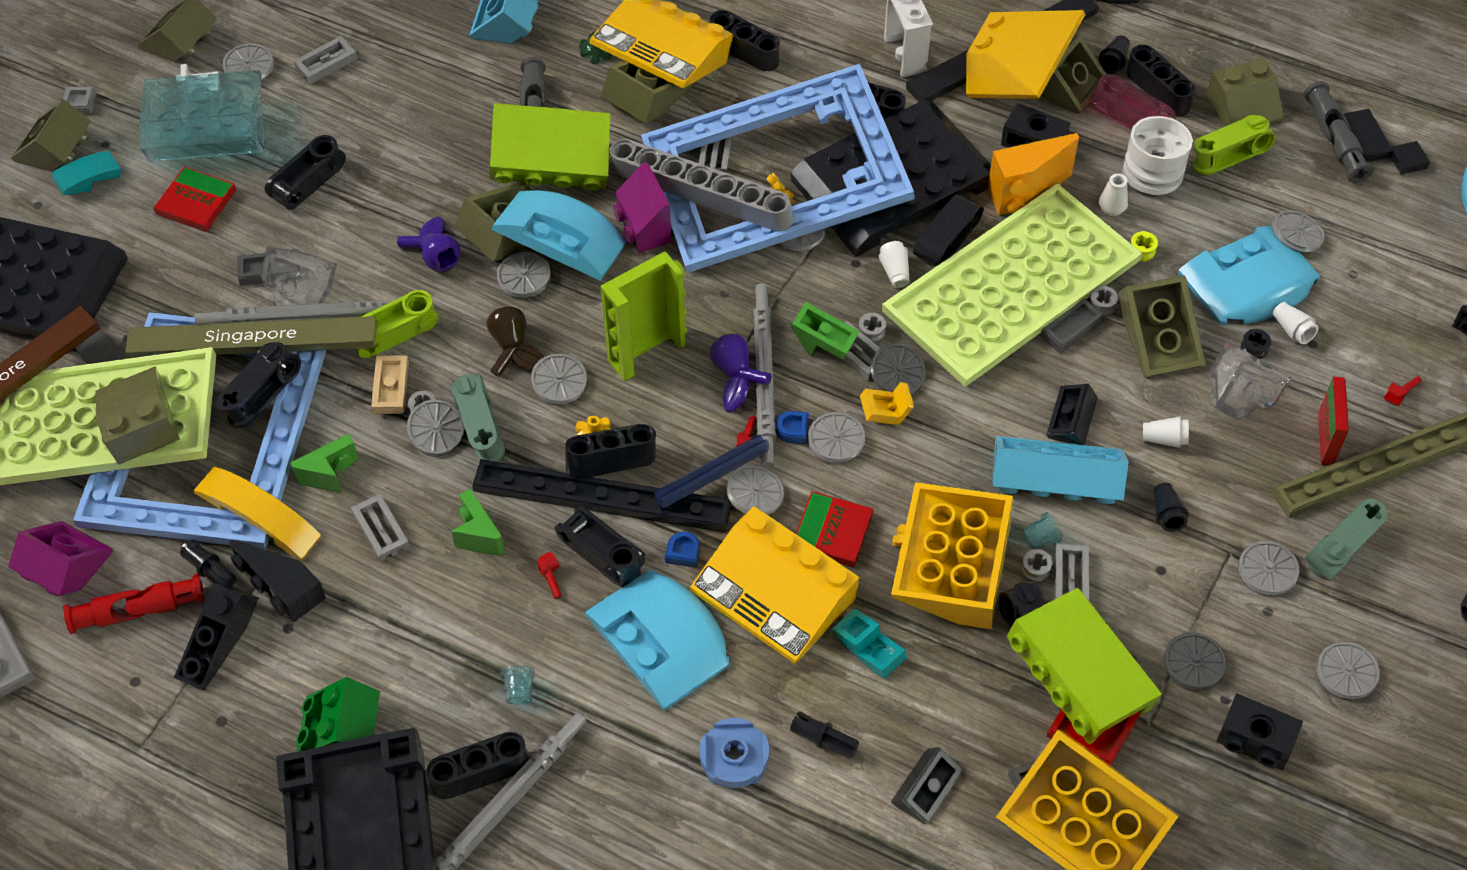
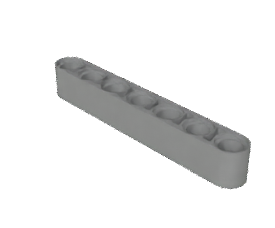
(706, 185)

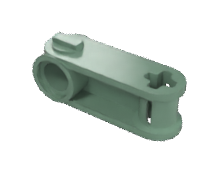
(478, 417)
(1338, 547)

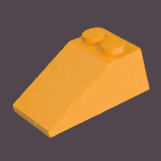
(1029, 170)

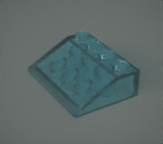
(202, 116)

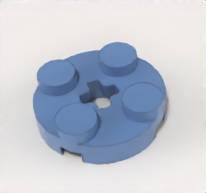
(734, 772)

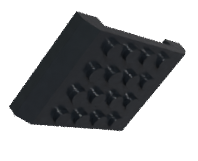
(934, 158)
(52, 274)
(358, 805)

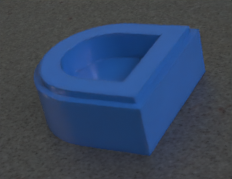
(792, 427)
(683, 549)

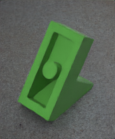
(820, 329)
(318, 467)
(478, 530)

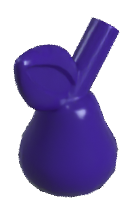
(438, 249)
(731, 356)

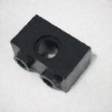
(1030, 125)
(1277, 727)

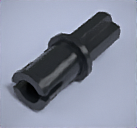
(206, 564)
(824, 735)

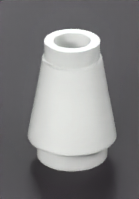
(1114, 196)
(895, 262)
(1296, 323)
(1167, 431)

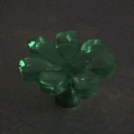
(590, 50)

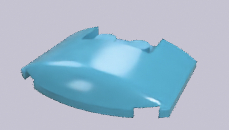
(562, 230)
(1249, 277)
(662, 636)

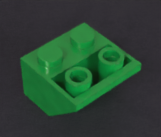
(338, 714)

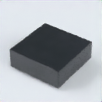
(1409, 157)

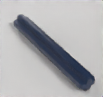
(711, 471)

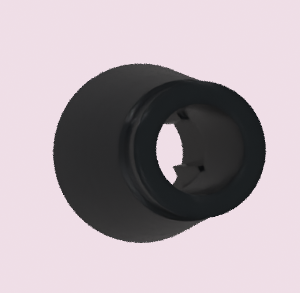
(1114, 55)
(1170, 509)

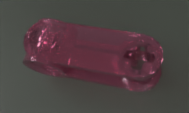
(1125, 102)

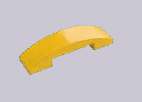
(259, 509)

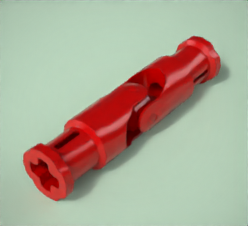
(153, 599)

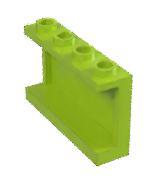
(549, 146)
(643, 311)
(1082, 664)

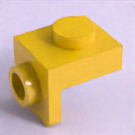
(887, 406)

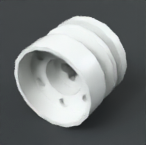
(1157, 155)

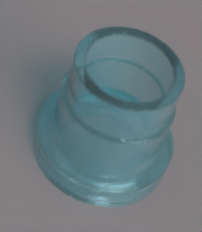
(1042, 532)
(518, 683)

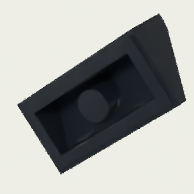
(1072, 414)
(927, 785)

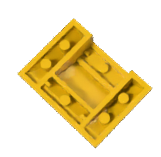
(1018, 52)

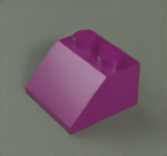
(643, 210)
(57, 557)

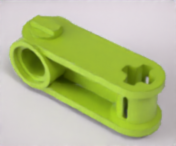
(1232, 144)
(401, 321)

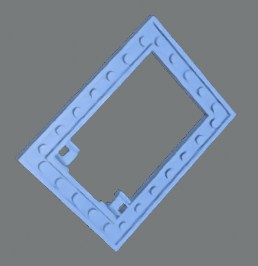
(839, 93)
(105, 509)

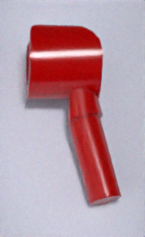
(1397, 393)
(746, 435)
(546, 565)

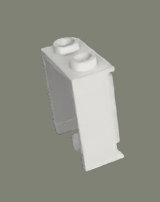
(912, 23)

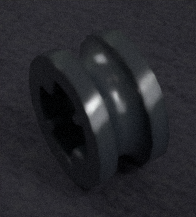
(1260, 337)

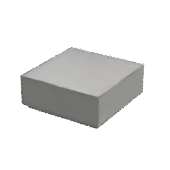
(81, 98)

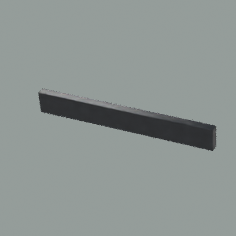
(952, 72)
(599, 495)

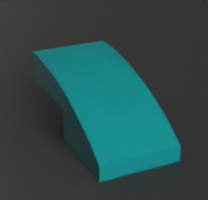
(80, 173)
(868, 644)

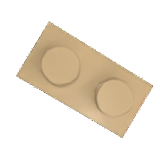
(390, 384)

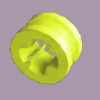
(1145, 239)

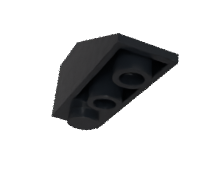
(284, 579)
(215, 633)

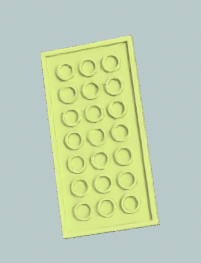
(1010, 284)
(53, 425)

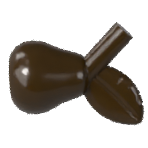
(508, 329)

